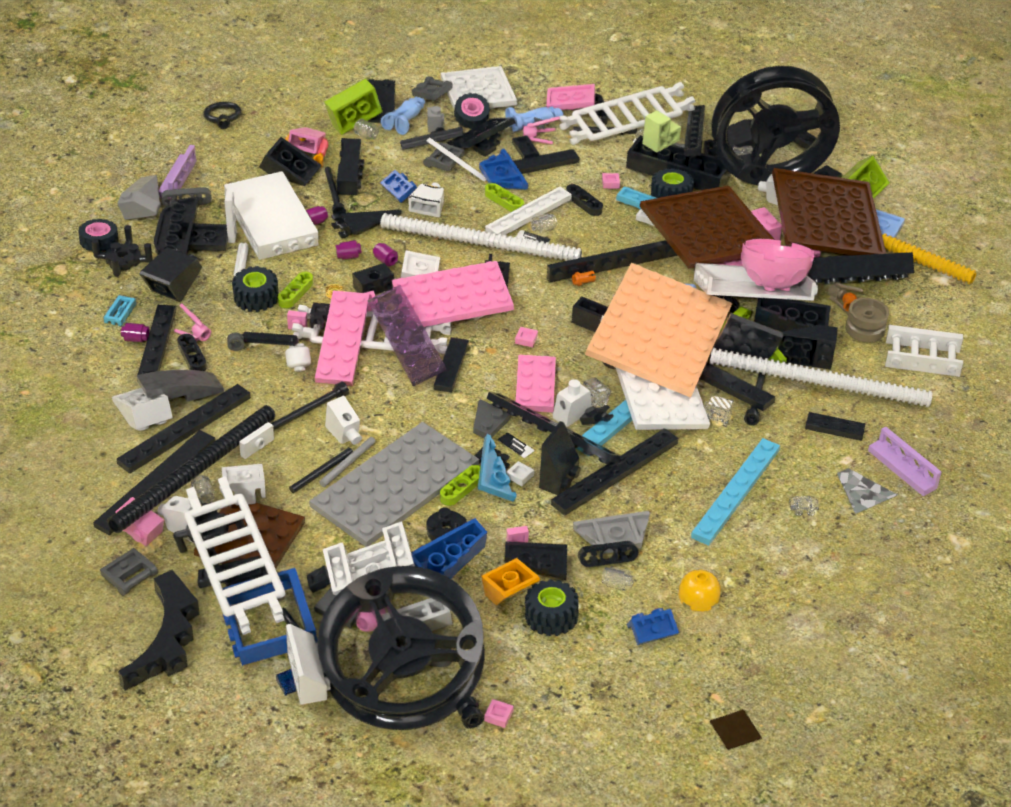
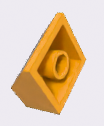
(508, 581)

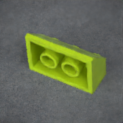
(871, 172)

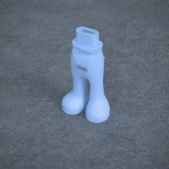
(402, 115)
(528, 117)

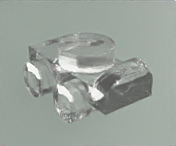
(803, 503)

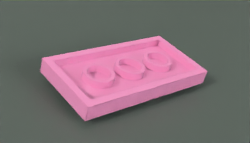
(536, 382)

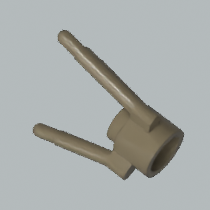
(837, 291)

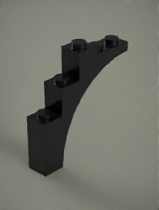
(166, 650)

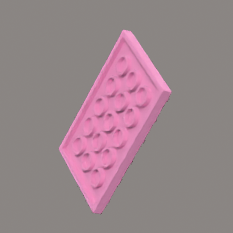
(457, 293)

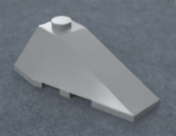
(140, 198)

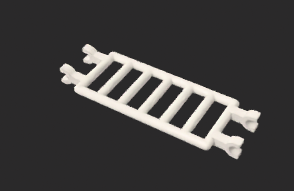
(586, 132)
(312, 333)
(208, 562)

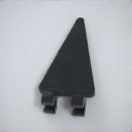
(359, 221)

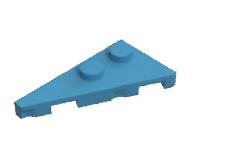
(493, 474)

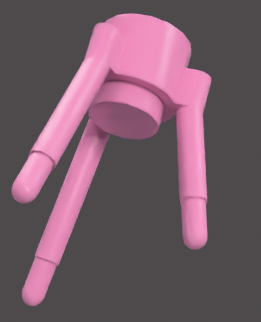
(531, 131)
(199, 330)

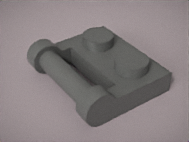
(429, 88)
(443, 161)
(126, 566)

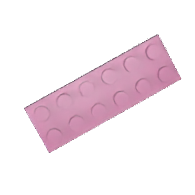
(342, 338)

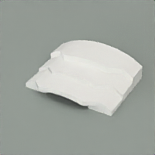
(346, 568)

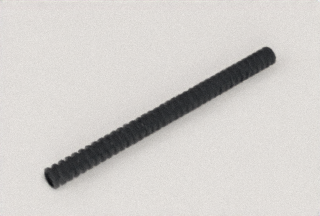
(189, 470)

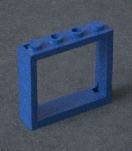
(275, 646)

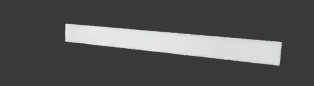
(455, 158)

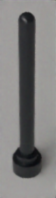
(338, 207)
(339, 390)
(752, 415)

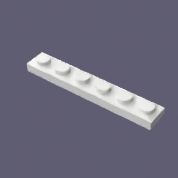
(525, 213)

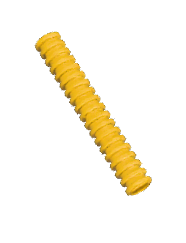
(931, 260)

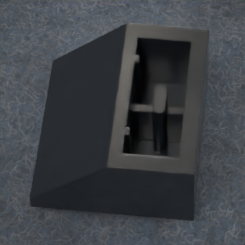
(588, 313)

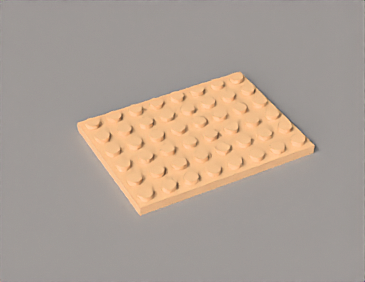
(659, 329)

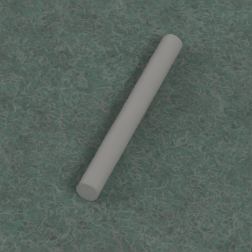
(347, 461)

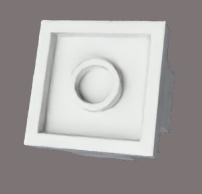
(245, 480)

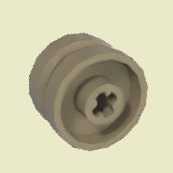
(867, 319)

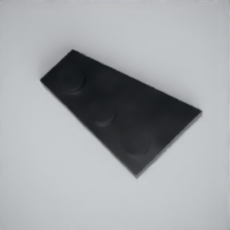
(539, 557)

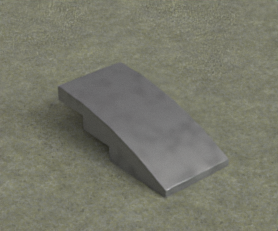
(177, 383)

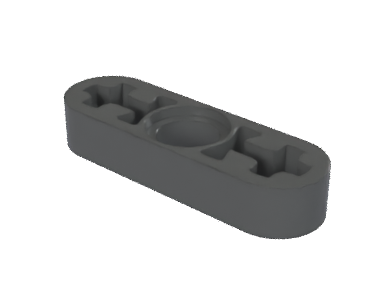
(188, 191)

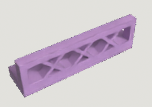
(179, 171)
(904, 465)

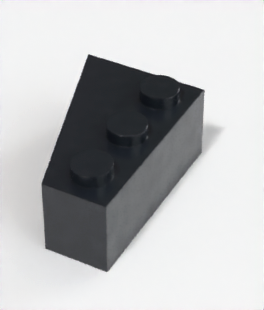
(350, 167)

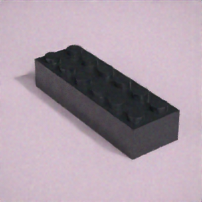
(705, 169)
(862, 268)

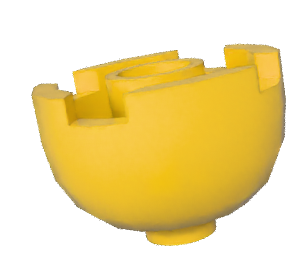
(699, 590)

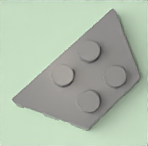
(614, 529)

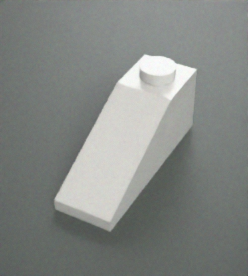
(429, 611)

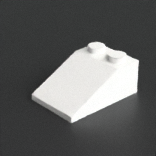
(143, 411)

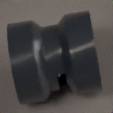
(470, 712)

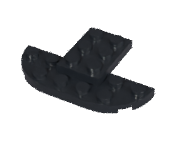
(178, 229)

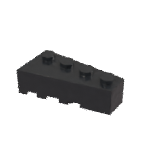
(790, 314)

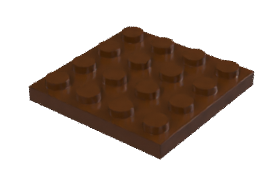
(275, 526)

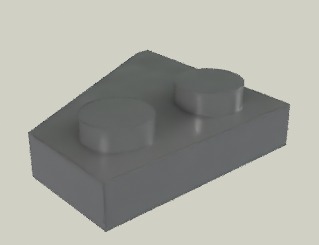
(489, 419)

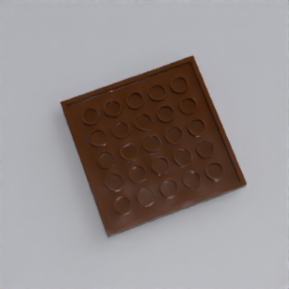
(827, 213)
(705, 224)

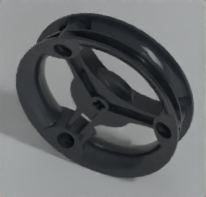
(775, 124)
(387, 652)

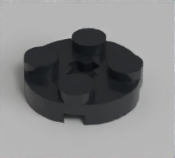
(443, 518)

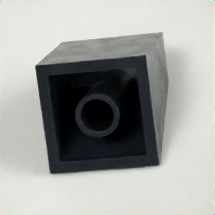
(171, 273)

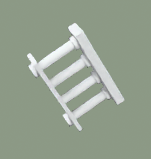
(926, 339)

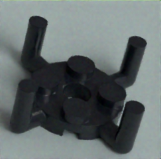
(129, 252)
(179, 535)

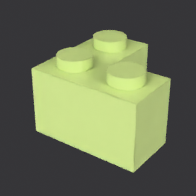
(660, 131)

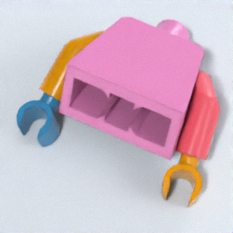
(310, 141)

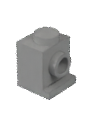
(434, 118)

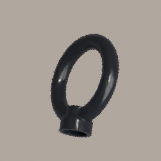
(222, 124)

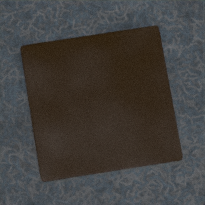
(735, 729)

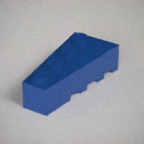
(452, 550)

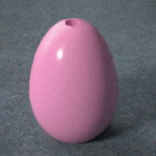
(367, 621)

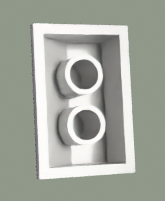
(306, 666)

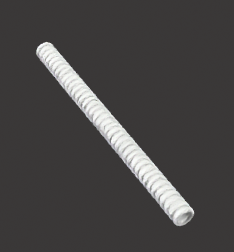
(478, 237)
(821, 377)

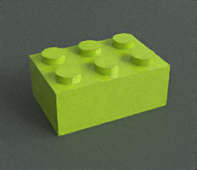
(352, 105)

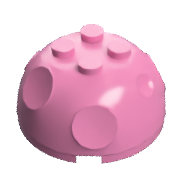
(776, 265)

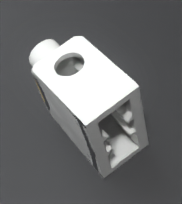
(427, 200)

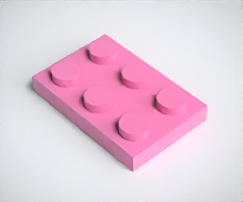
(571, 97)

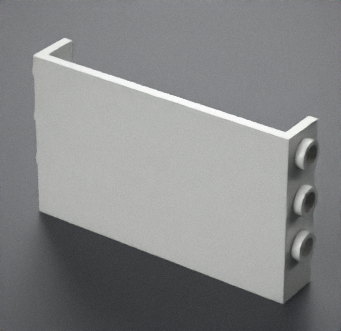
(272, 215)
(734, 281)

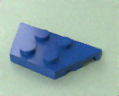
(503, 171)

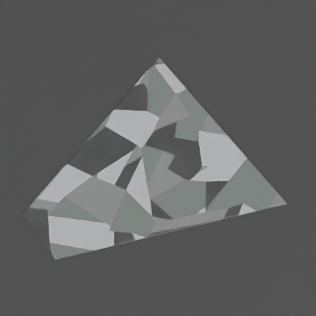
(862, 491)

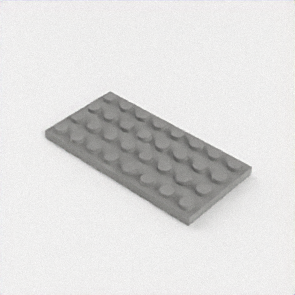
(393, 483)

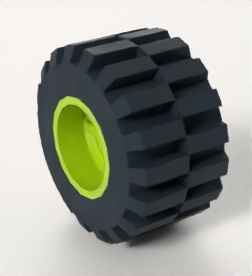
(671, 182)
(255, 288)
(551, 607)

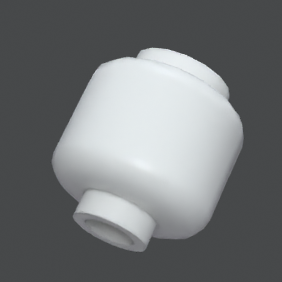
(298, 357)

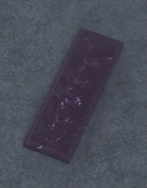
(406, 335)

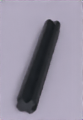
(437, 137)
(270, 338)

